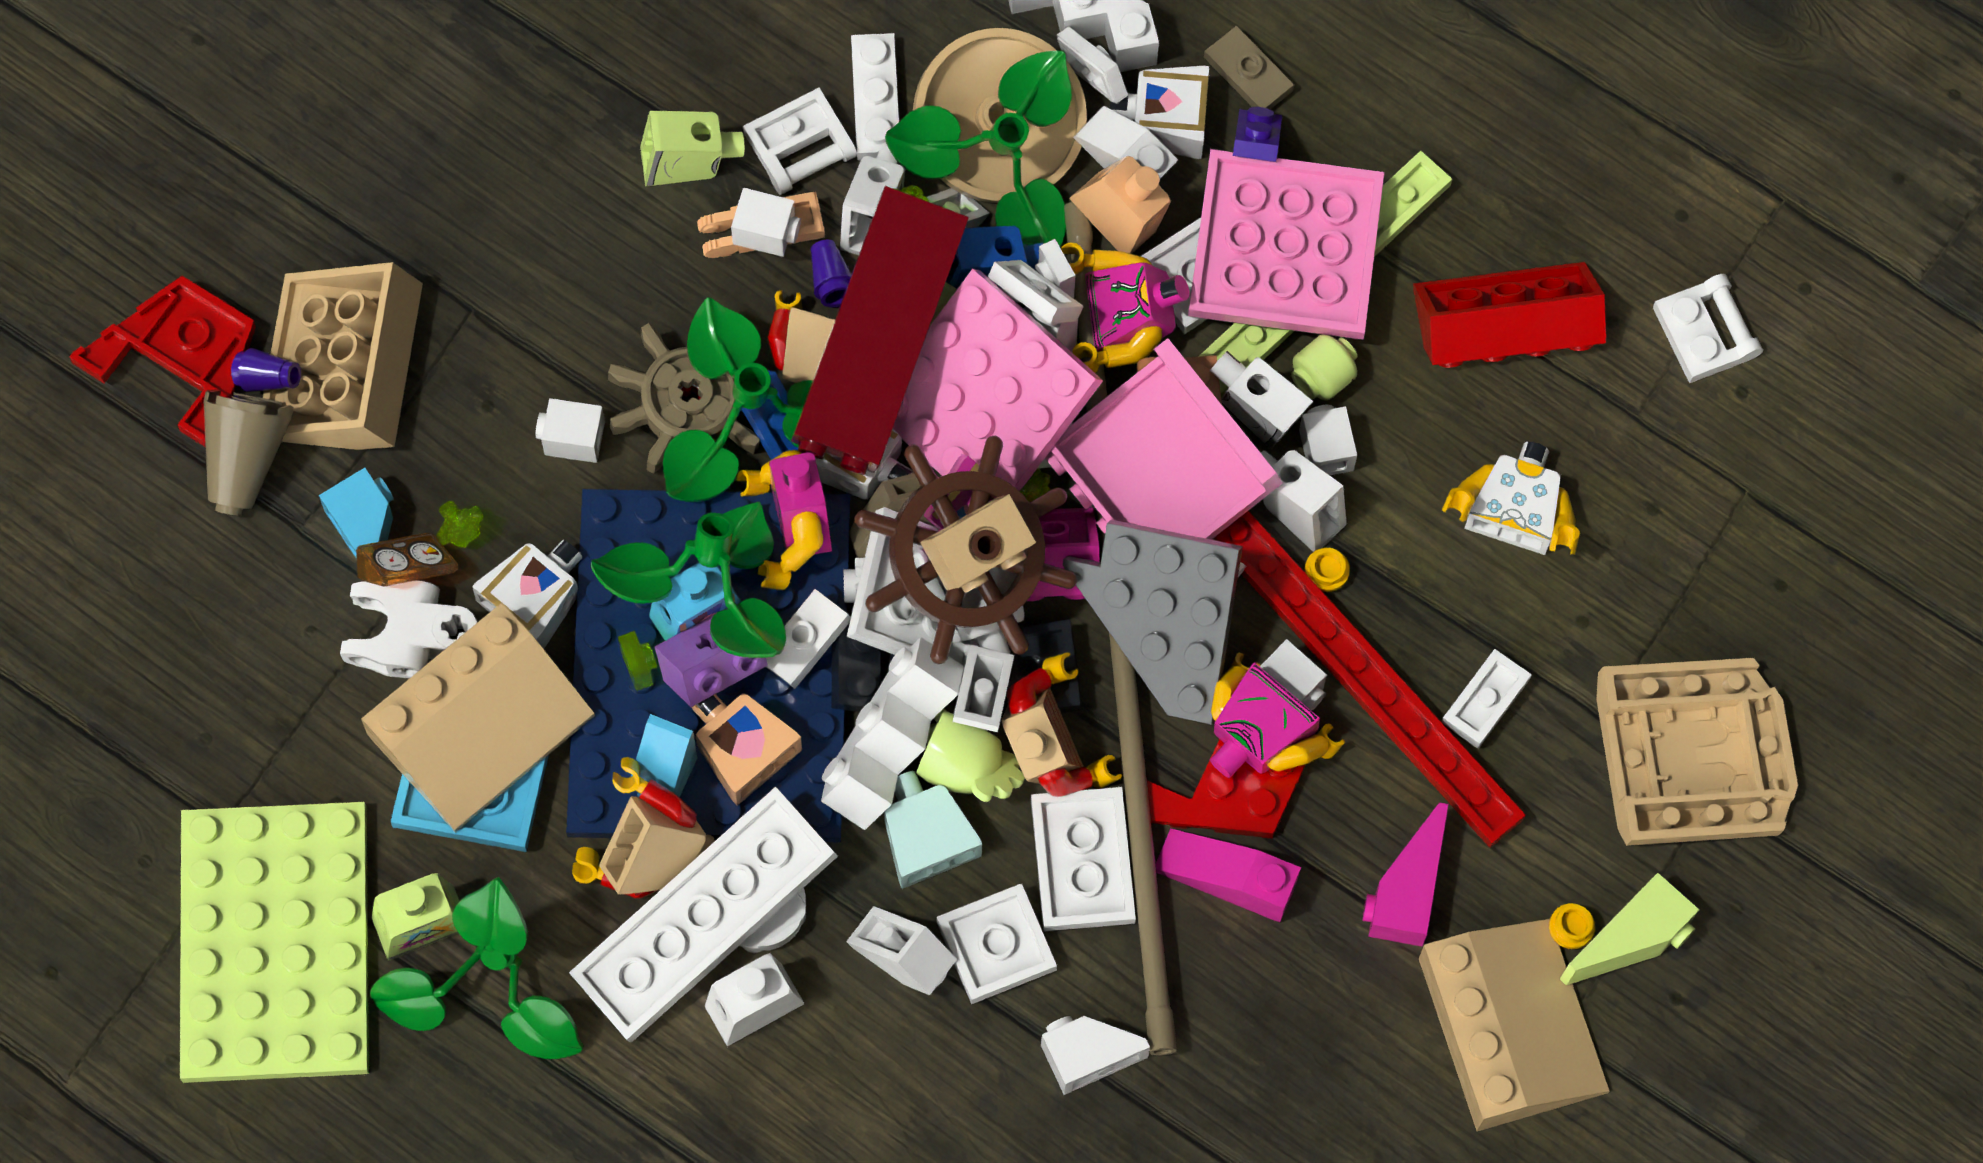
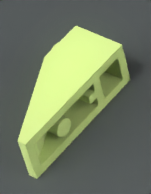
(1637, 933)

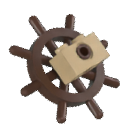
(991, 535)

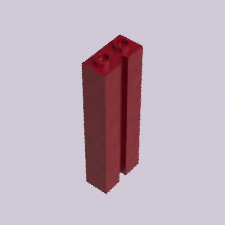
(879, 331)

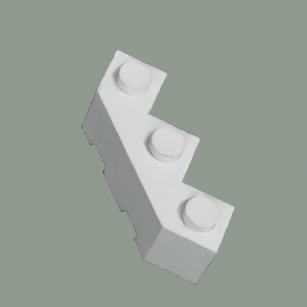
(1124, 23)
(889, 733)

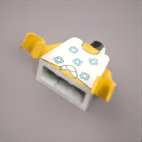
(1518, 502)

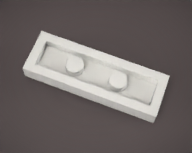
(874, 91)

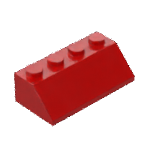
(1510, 314)

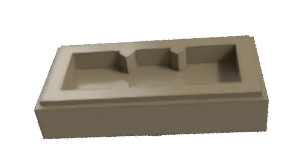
(1248, 70)

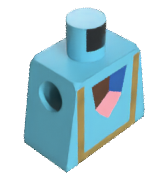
(693, 598)

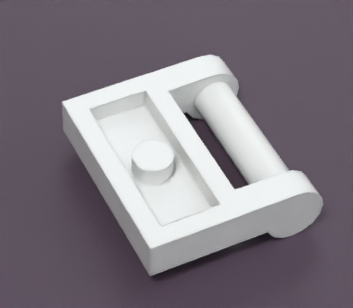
(794, 128)
(1694, 334)

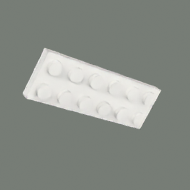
(703, 914)

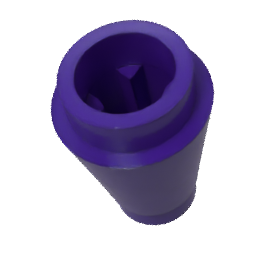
(829, 273)
(263, 371)

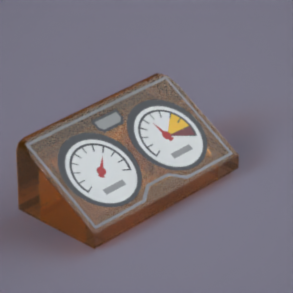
(403, 560)

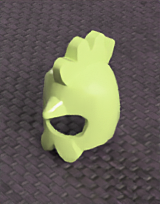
(968, 760)

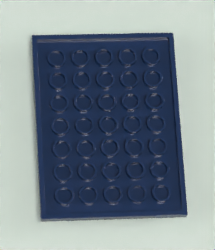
(621, 712)

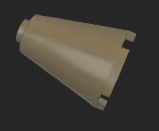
(240, 446)

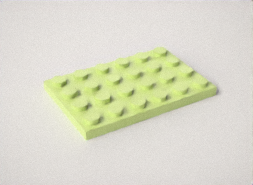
(274, 942)

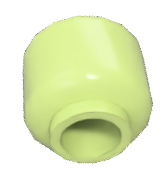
(1324, 367)

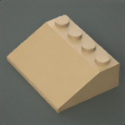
(354, 350)
(477, 717)
(1511, 1022)

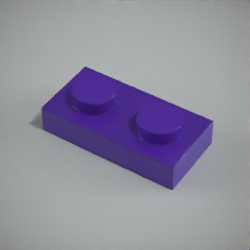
(1257, 134)

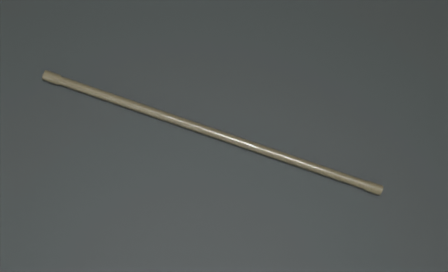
(1158, 1013)

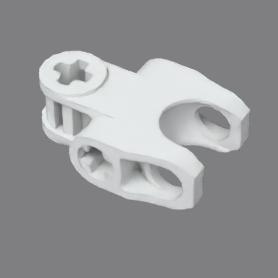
(414, 630)

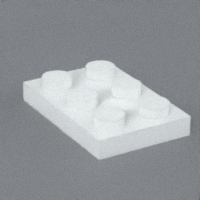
(1083, 859)

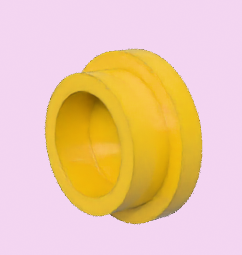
(1327, 569)
(1571, 926)

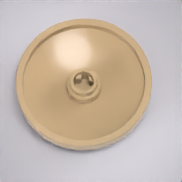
(966, 84)

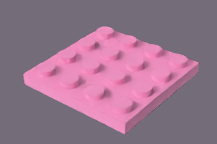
(1286, 245)
(988, 375)

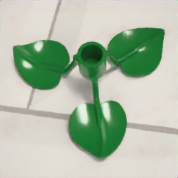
(1033, 88)
(718, 344)
(736, 538)
(497, 928)

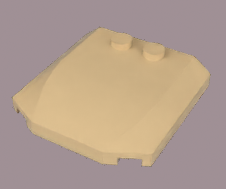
(1673, 747)

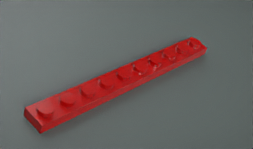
(1372, 682)

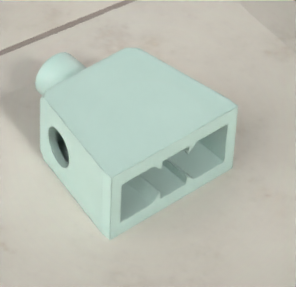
(927, 831)

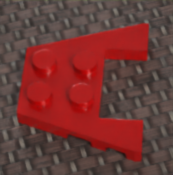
(184, 333)
(1235, 805)

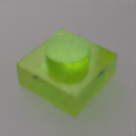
(638, 660)

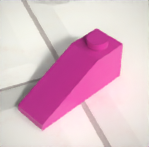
(1229, 872)
(1406, 891)

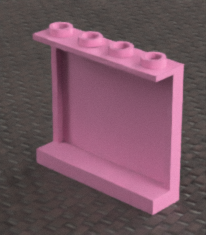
(1164, 454)

